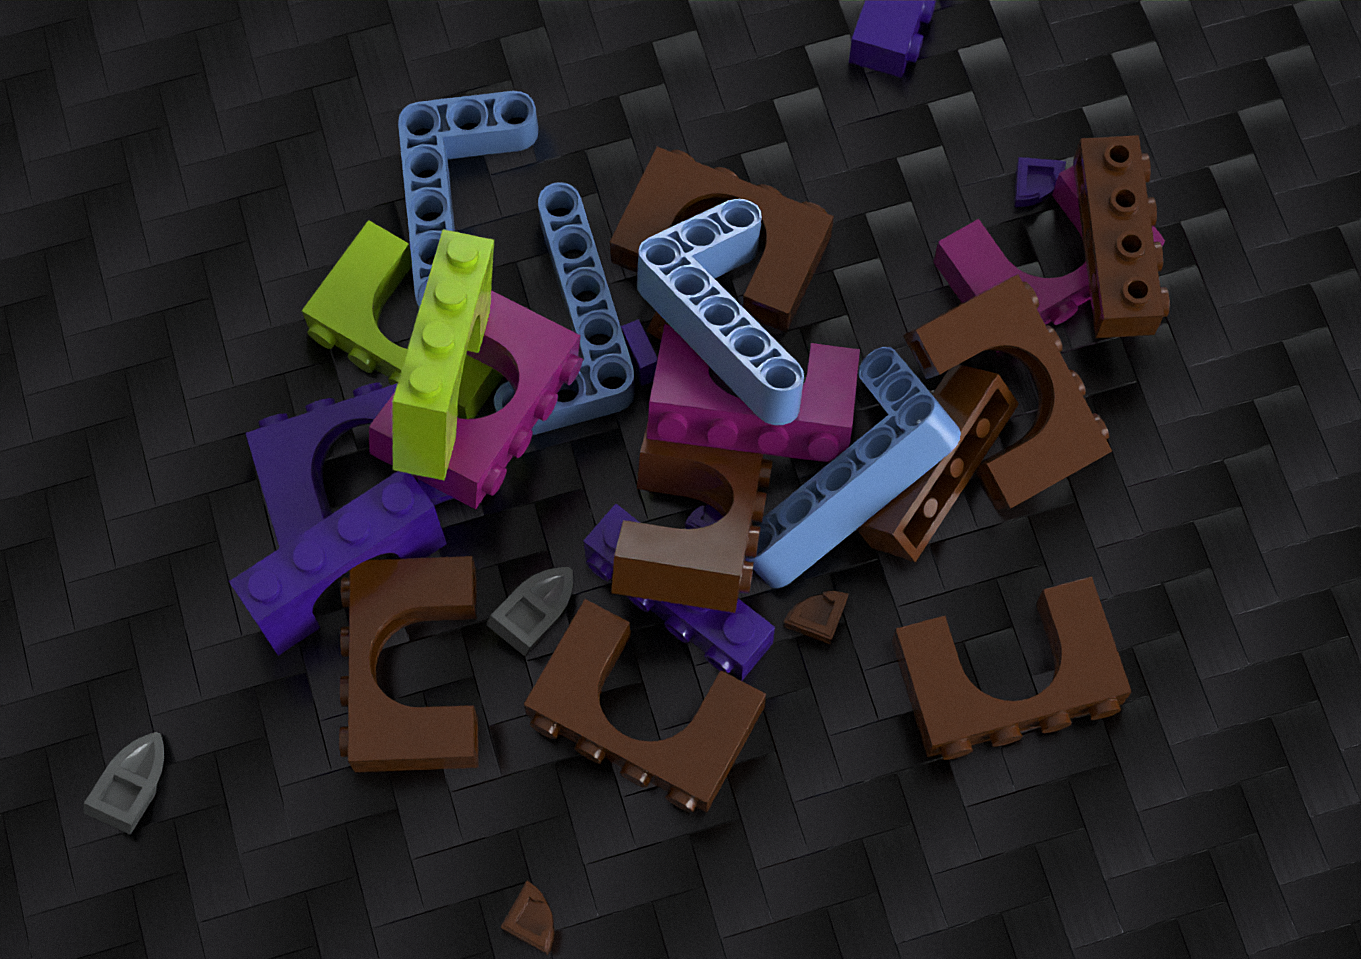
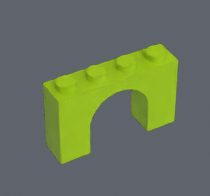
(349, 308)
(446, 327)

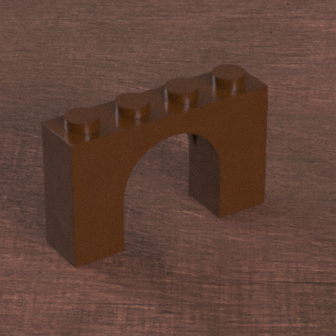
(790, 231)
(1065, 429)
(699, 564)
(380, 602)
(958, 715)
(684, 765)

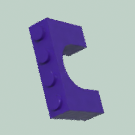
(293, 452)
(287, 583)

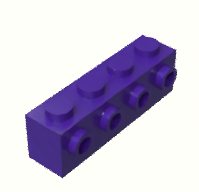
(729, 639)

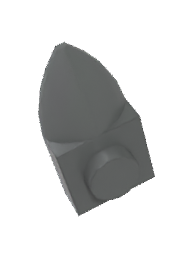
(533, 608)
(127, 784)

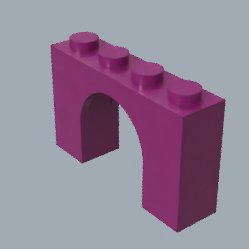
(975, 262)
(536, 361)
(695, 411)

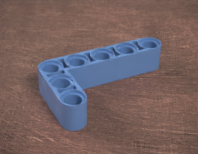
(449, 142)
(680, 284)
(584, 317)
(862, 476)

